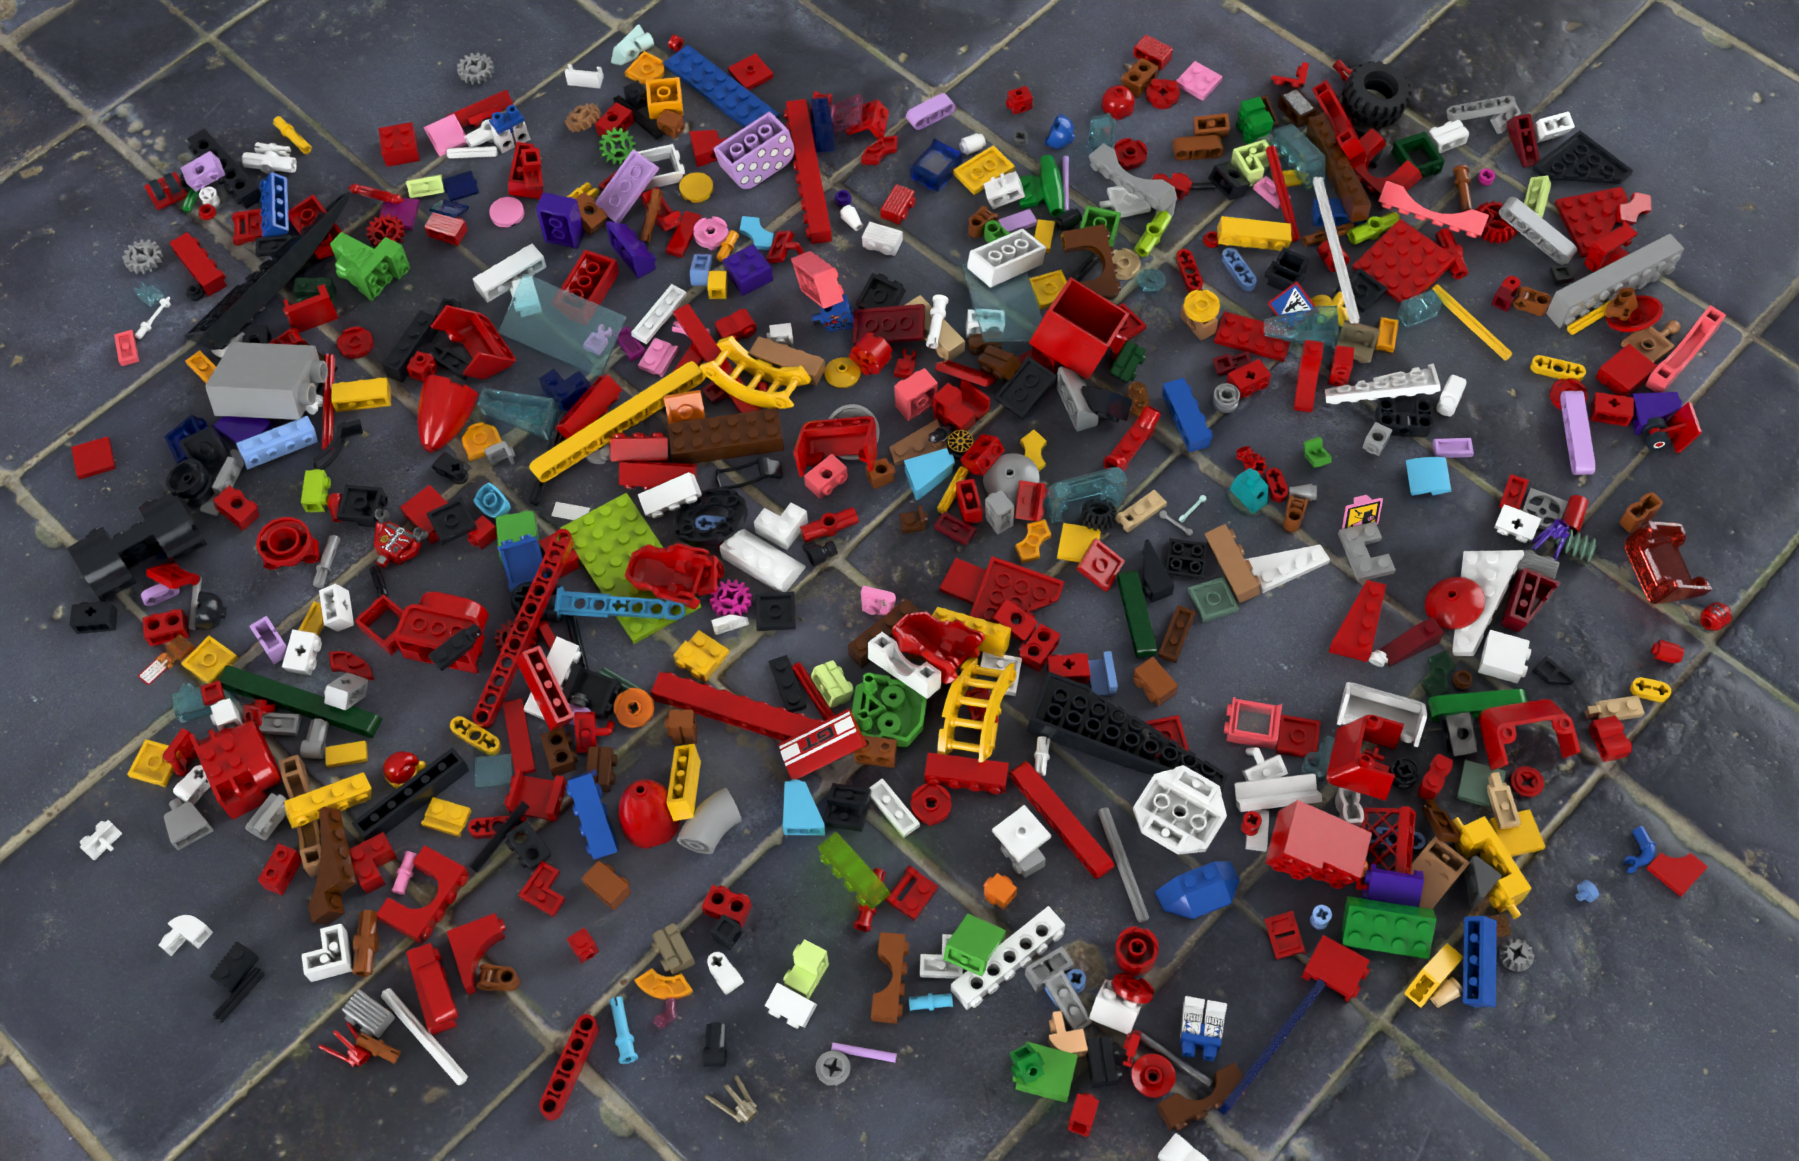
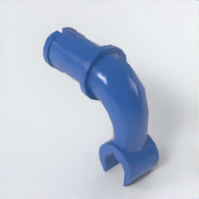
(1647, 848)

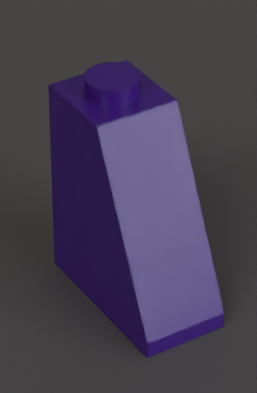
(1653, 405)

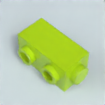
(315, 490)

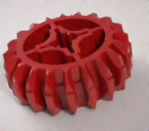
(1496, 228)

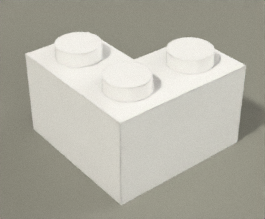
(781, 529)
(333, 958)

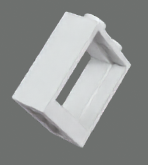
(662, 153)

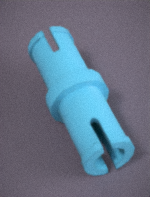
(930, 1001)

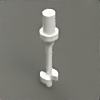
(146, 326)

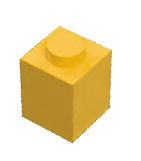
(717, 284)

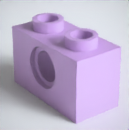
(202, 171)

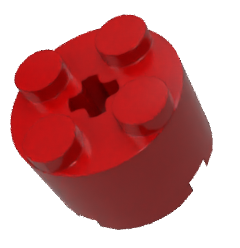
(871, 354)
(1139, 940)

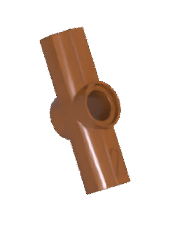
(365, 943)

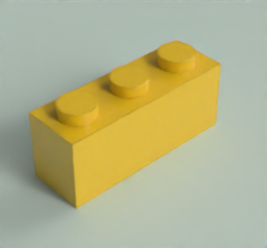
(361, 394)

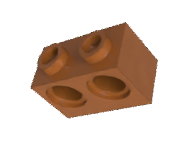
(1139, 76)
(877, 752)

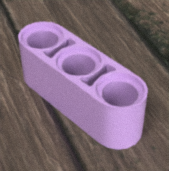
(930, 111)

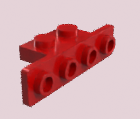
(483, 109)

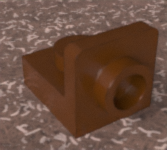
(913, 521)

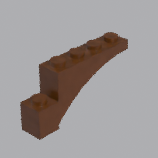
(335, 869)

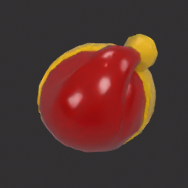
(401, 767)

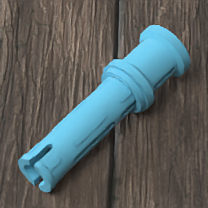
(624, 1038)

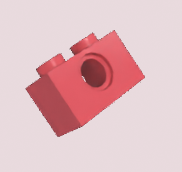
(829, 467)

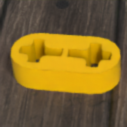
(1650, 689)

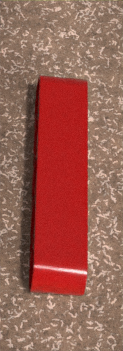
(570, 1077)

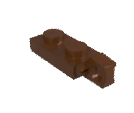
(1440, 822)

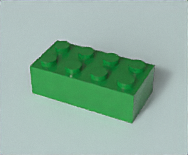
(1388, 927)

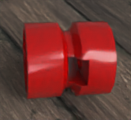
(1326, 255)

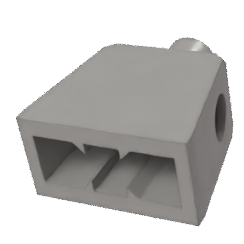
(185, 824)

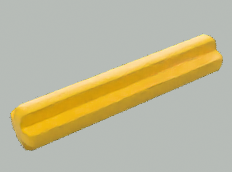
(1587, 319)
(950, 493)

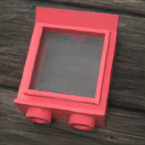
(1253, 723)

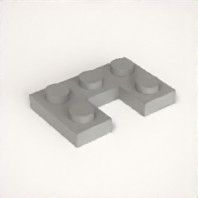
(1354, 544)

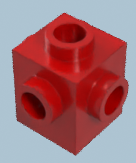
(1019, 100)
(421, 366)

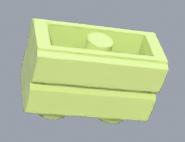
(832, 684)

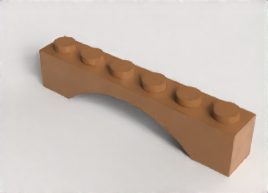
(296, 784)

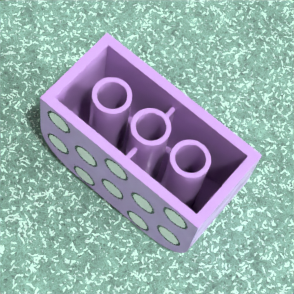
(756, 151)

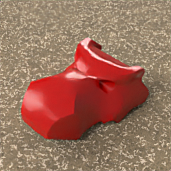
(669, 572)
(939, 642)

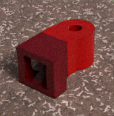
(1506, 292)

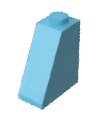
(928, 471)
(800, 811)

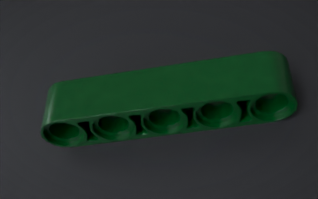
(1136, 614)

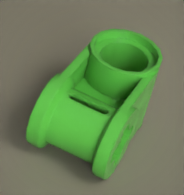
(994, 231)

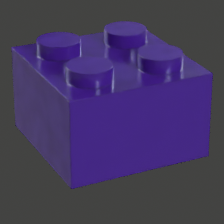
(748, 269)

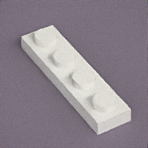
(659, 314)

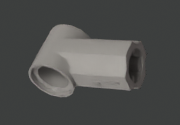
(315, 743)

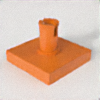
(684, 406)

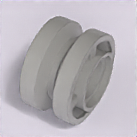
(1221, 393)

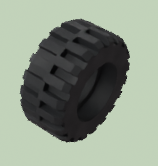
(1380, 78)

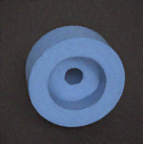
(1587, 891)

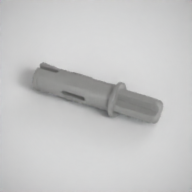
(326, 561)

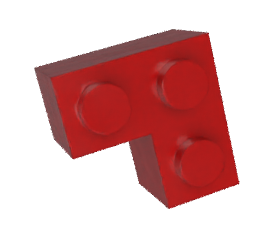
(950, 410)
(368, 857)

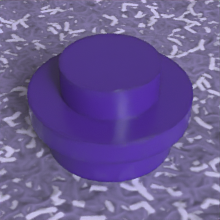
(842, 198)

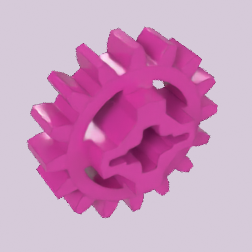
(731, 598)

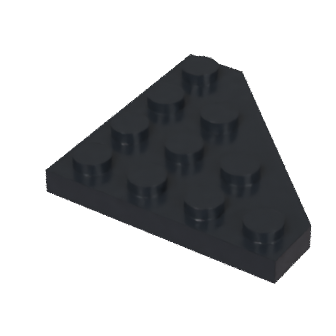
(1582, 161)

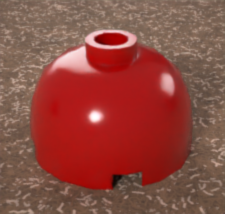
(1118, 102)

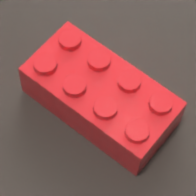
(817, 279)

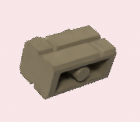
(673, 950)

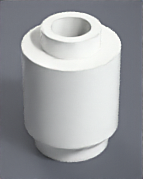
(972, 143)

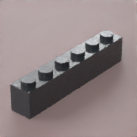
(411, 795)

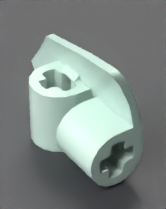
(631, 46)

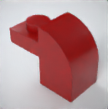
(531, 168)

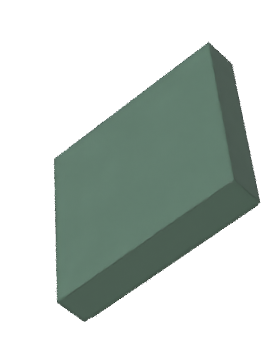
(1213, 599)
(1474, 783)

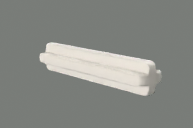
(469, 152)

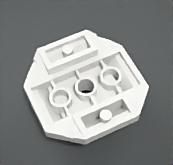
(1185, 793)

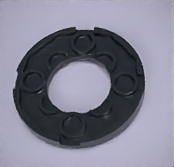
(712, 497)

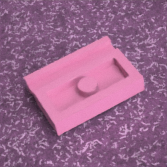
(658, 357)

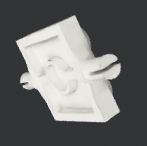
(1124, 202)

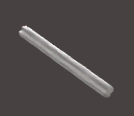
(1123, 865)

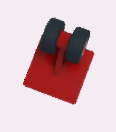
(165, 190)
(1682, 430)

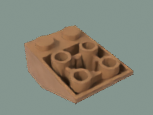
(1440, 869)

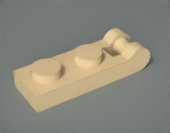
(1141, 511)

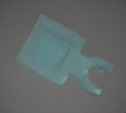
(149, 295)

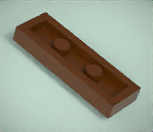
(1176, 634)

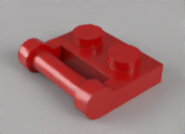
(252, 226)
(172, 575)
(184, 748)
(918, 895)

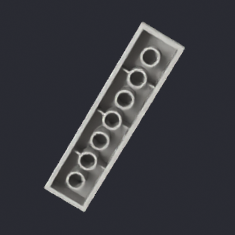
(1603, 285)

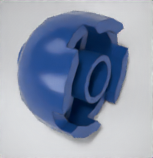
(1060, 133)

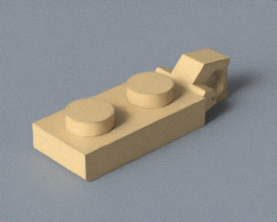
(1621, 707)
(1502, 802)

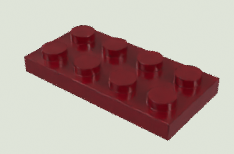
(891, 323)

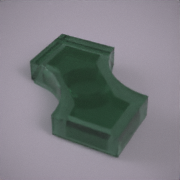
(1440, 667)

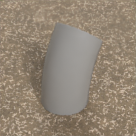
(710, 822)

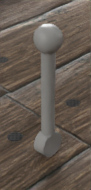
(1163, 514)

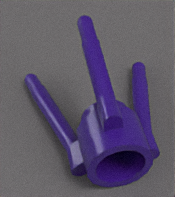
(1556, 530)

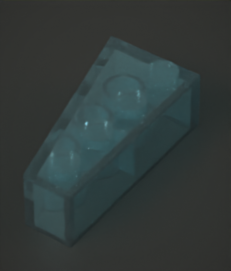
(520, 410)

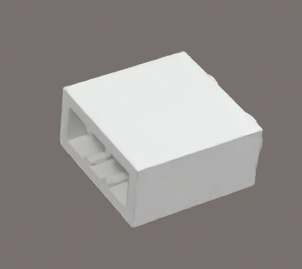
(1504, 656)

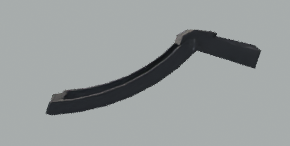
(344, 431)
(767, 468)

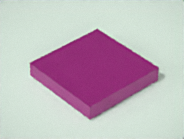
(405, 211)

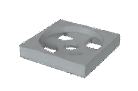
(1547, 499)

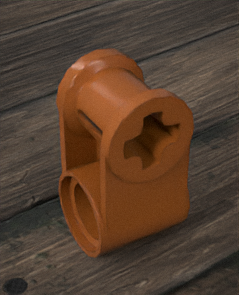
(977, 221)
(1533, 302)
(1622, 304)
(1294, 510)
(493, 978)

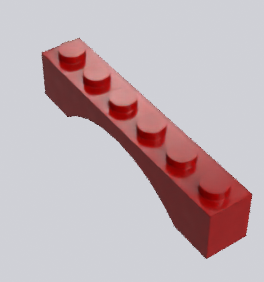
(1339, 120)

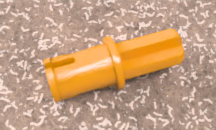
(727, 246)

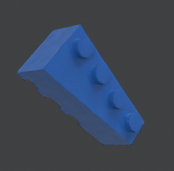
(592, 814)

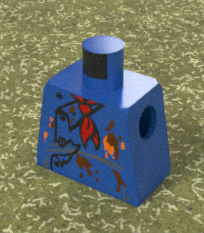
(836, 316)

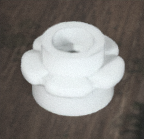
(1378, 658)

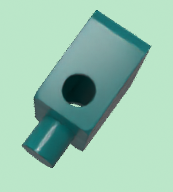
(1250, 490)

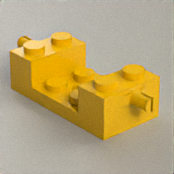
(1482, 839)

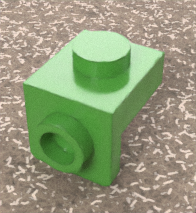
(1315, 453)

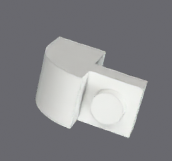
(185, 928)

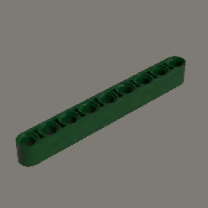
(298, 701)

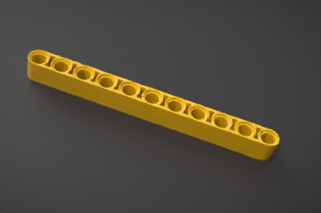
(616, 421)

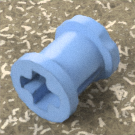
(1324, 912)

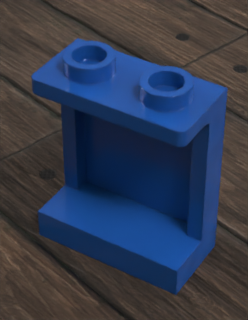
(521, 560)

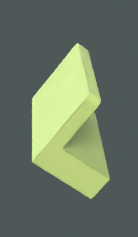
(425, 186)

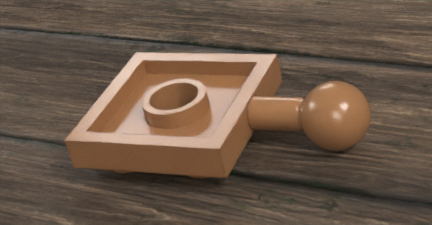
(1656, 339)

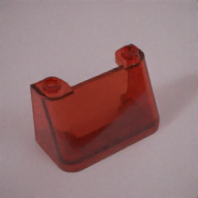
(1660, 564)

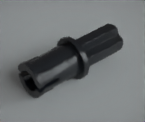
(941, 433)

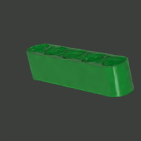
(1473, 702)

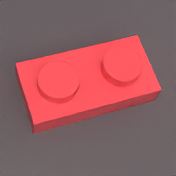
(126, 348)

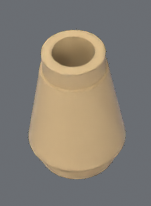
(1447, 992)

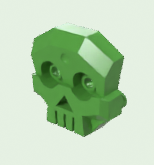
(904, 712)

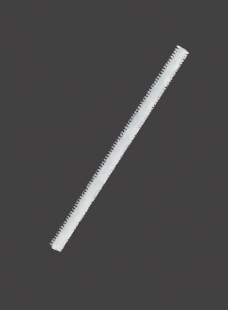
(1336, 250)

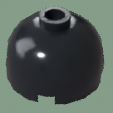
(209, 611)

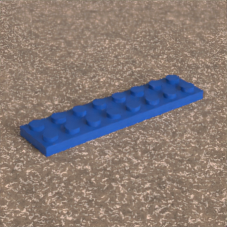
(717, 87)

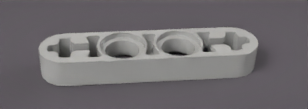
(1480, 109)

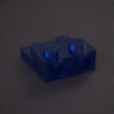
(185, 428)

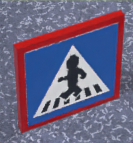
(1291, 301)

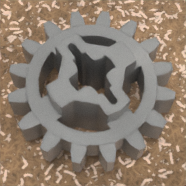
(475, 68)
(142, 256)

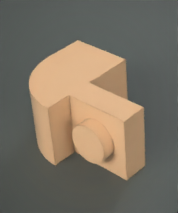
(1068, 1041)

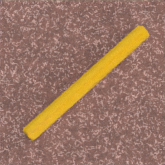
(1472, 323)

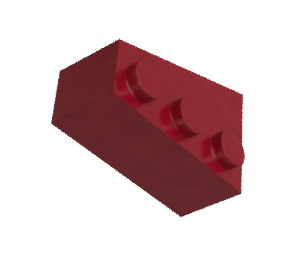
(1526, 598)

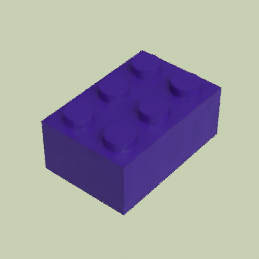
(560, 220)

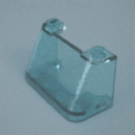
(1108, 482)

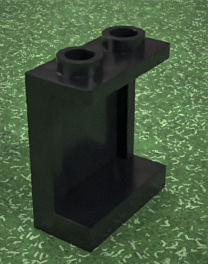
(598, 688)

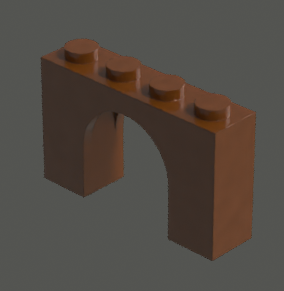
(1095, 240)

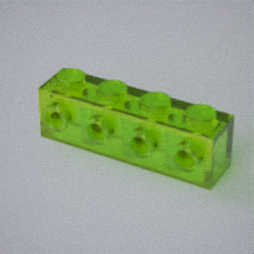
(853, 870)

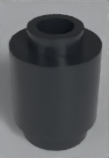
(1068, 219)

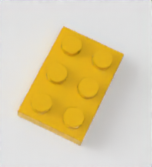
(982, 168)

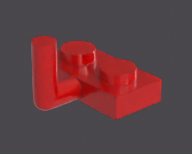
(781, 245)
(586, 730)

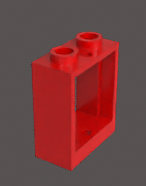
(369, 616)

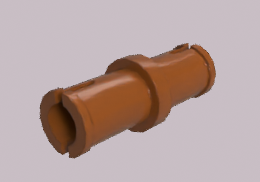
(378, 1048)

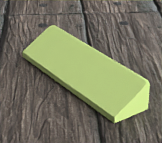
(1538, 194)

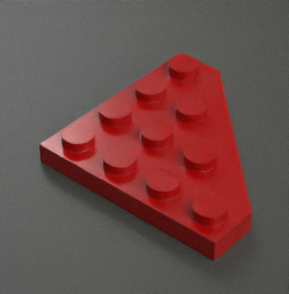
(1590, 215)
(1014, 582)

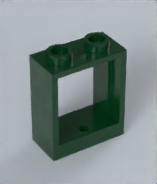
(1416, 142)

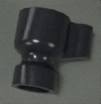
(818, 554)

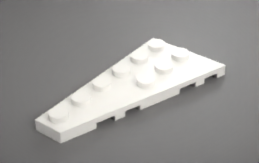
(1388, 385)
(1492, 573)

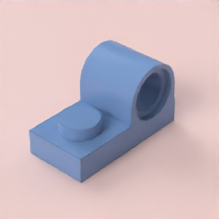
(700, 269)

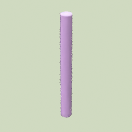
(1065, 181)

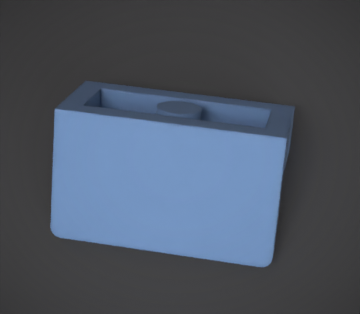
(1103, 675)

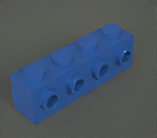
(274, 205)
(1186, 415)
(1479, 961)

